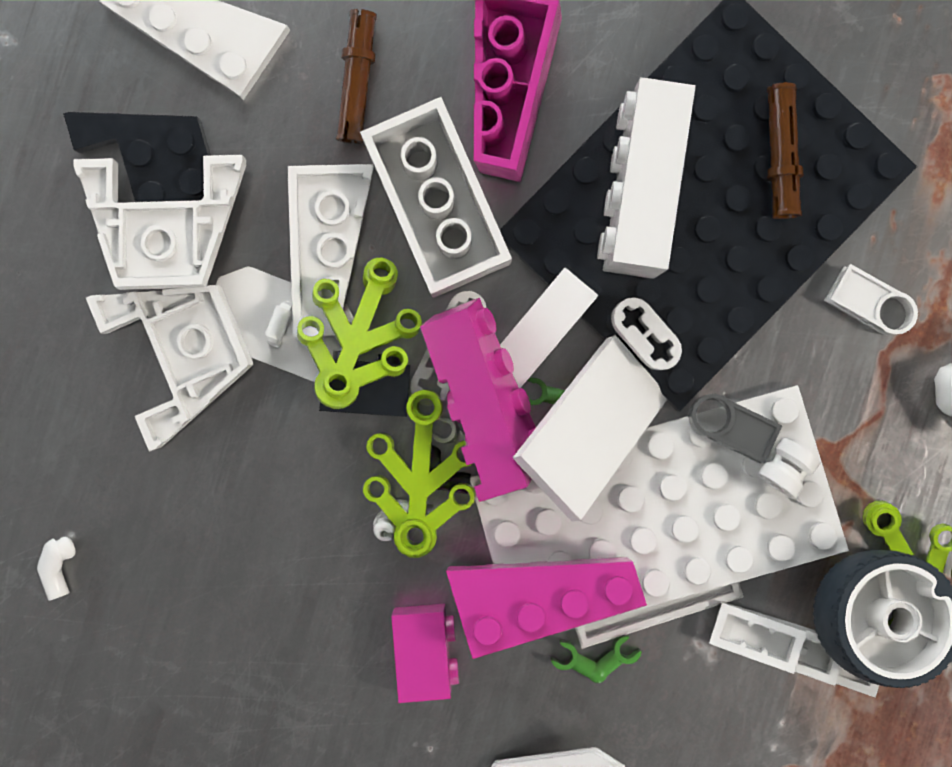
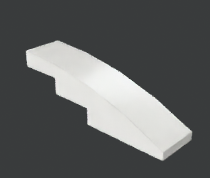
(547, 323)
(781, 646)

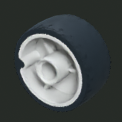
(855, 609)

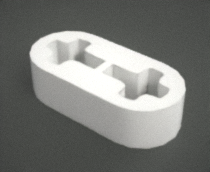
(654, 327)

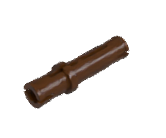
(357, 58)
(785, 166)

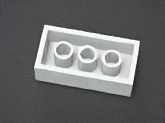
(648, 178)
(436, 197)

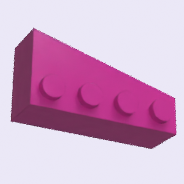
(510, 76)
(481, 394)
(537, 599)

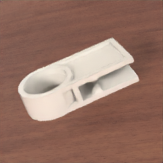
(863, 296)

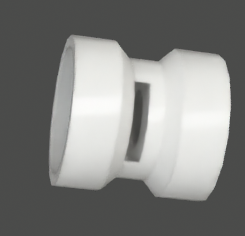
(789, 468)

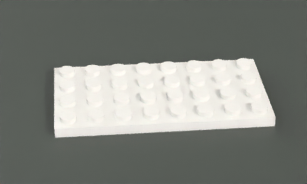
(681, 510)

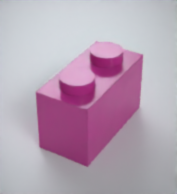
(422, 653)

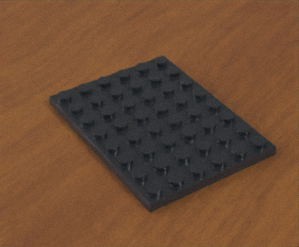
(727, 252)

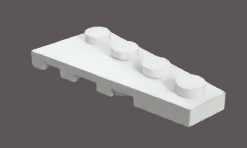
(209, 35)
(324, 233)

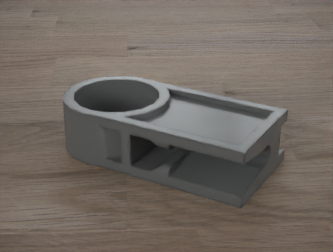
(744, 429)

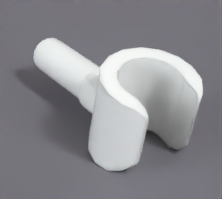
(456, 434)

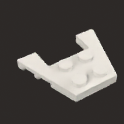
(161, 241)
(193, 343)

